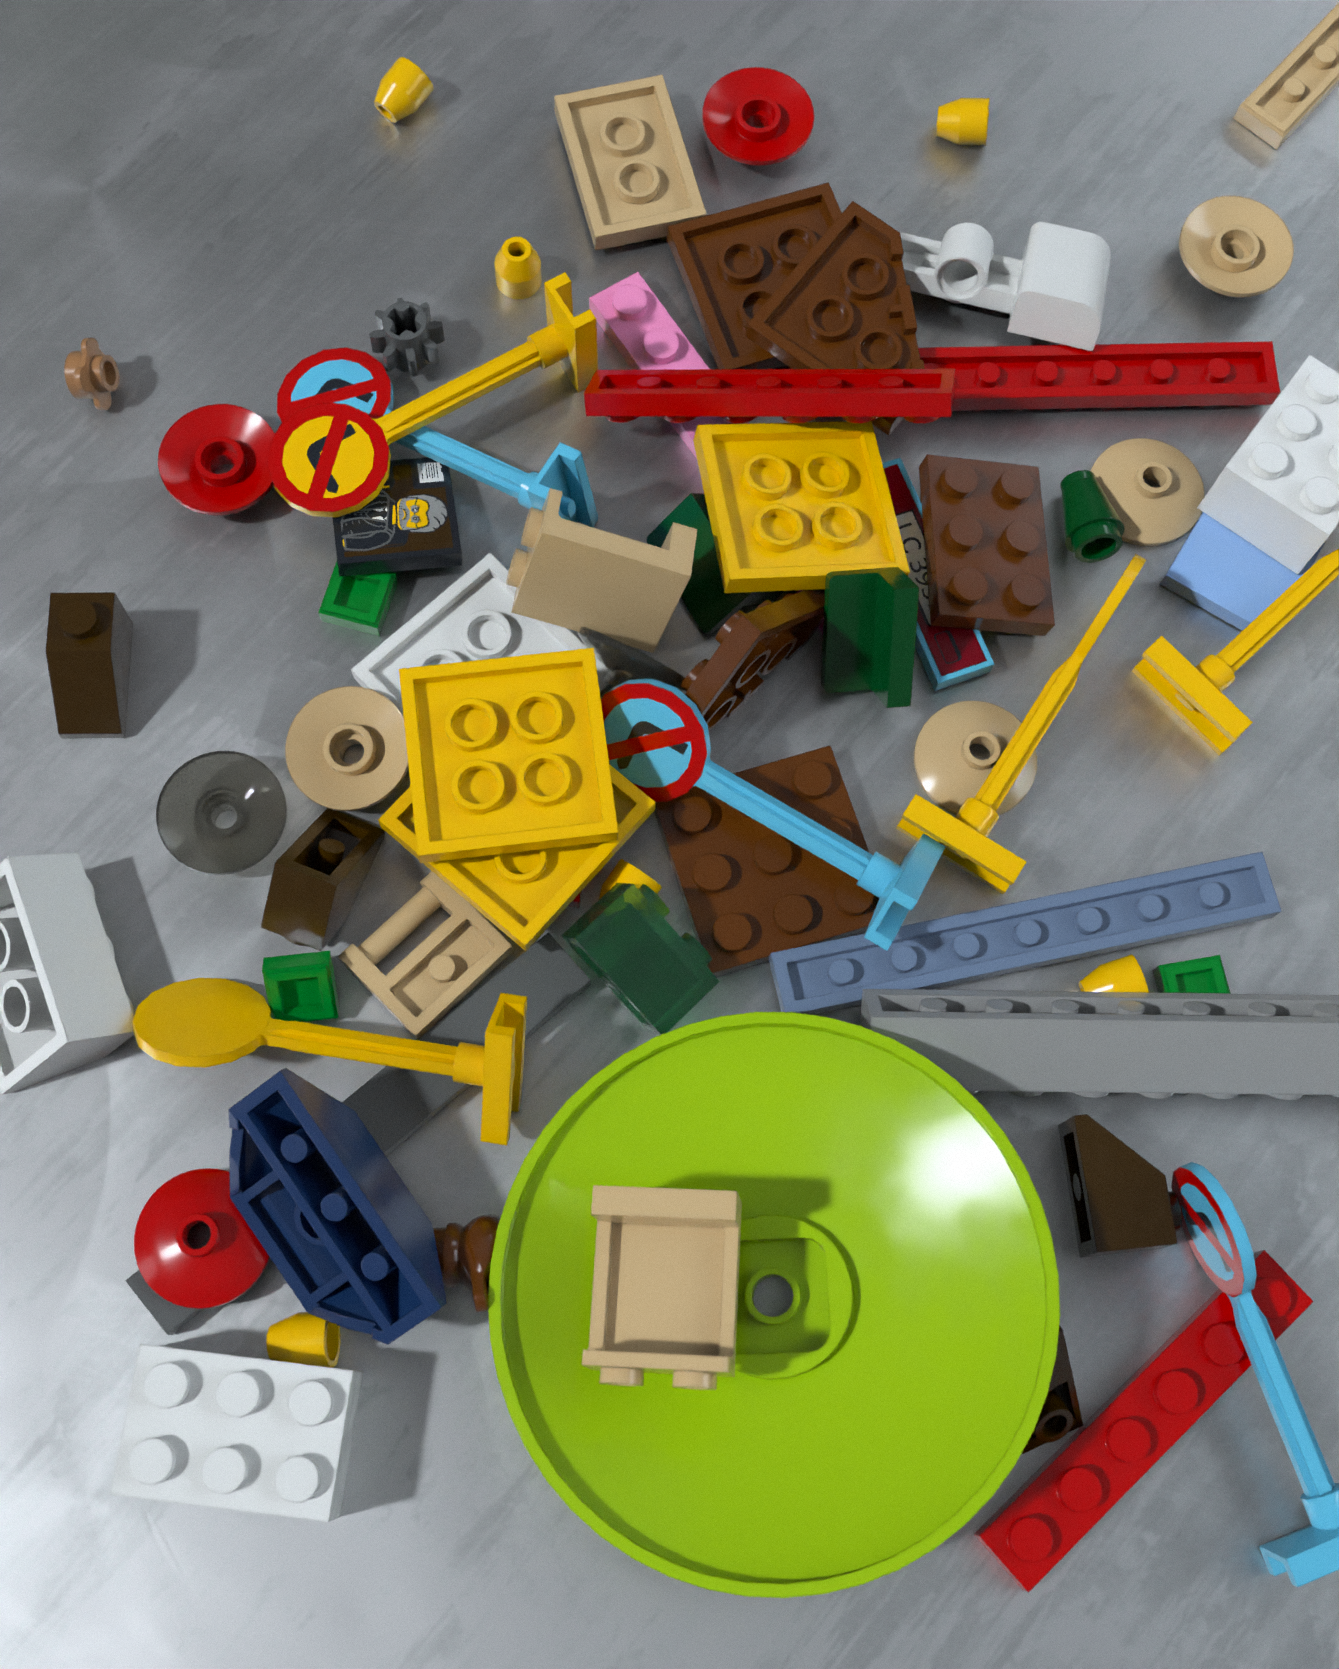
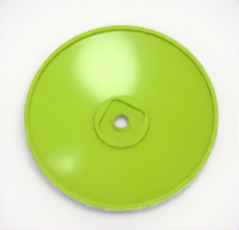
(912, 1326)

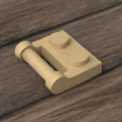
(439, 968)

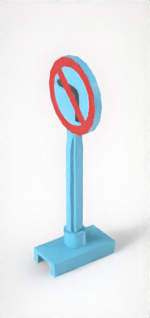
(363, 383)
(665, 750)
(1228, 1260)

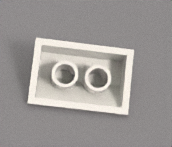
(56, 972)

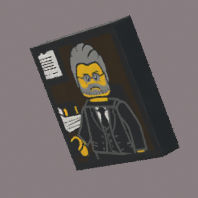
(403, 527)

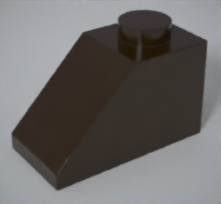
(89, 663)
(320, 879)
(1115, 1193)

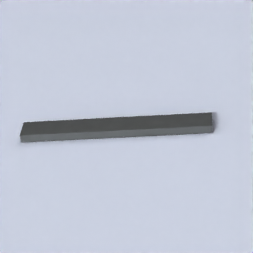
(403, 1099)

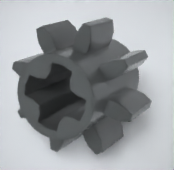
(407, 336)

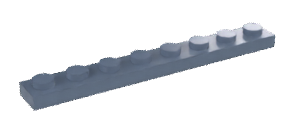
(1027, 934)

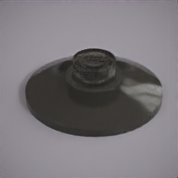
(626, 662)
(206, 789)

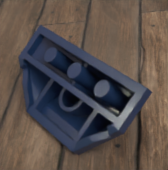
(332, 1210)

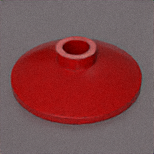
(762, 100)
(210, 439)
(204, 1275)

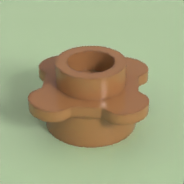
(91, 374)

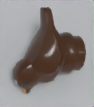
(467, 1255)

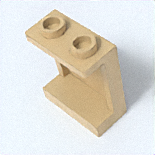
(599, 578)
(664, 1285)

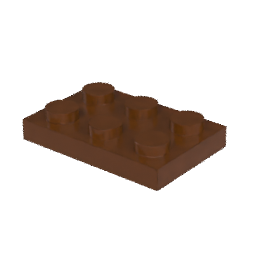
(985, 546)

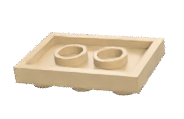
(628, 161)

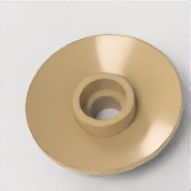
(1248, 233)
(1150, 513)
(326, 730)
(944, 756)

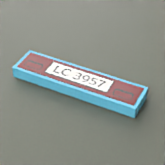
(945, 652)

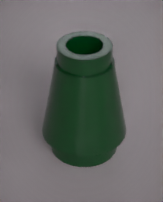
(1090, 521)

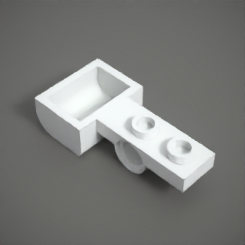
(1049, 293)

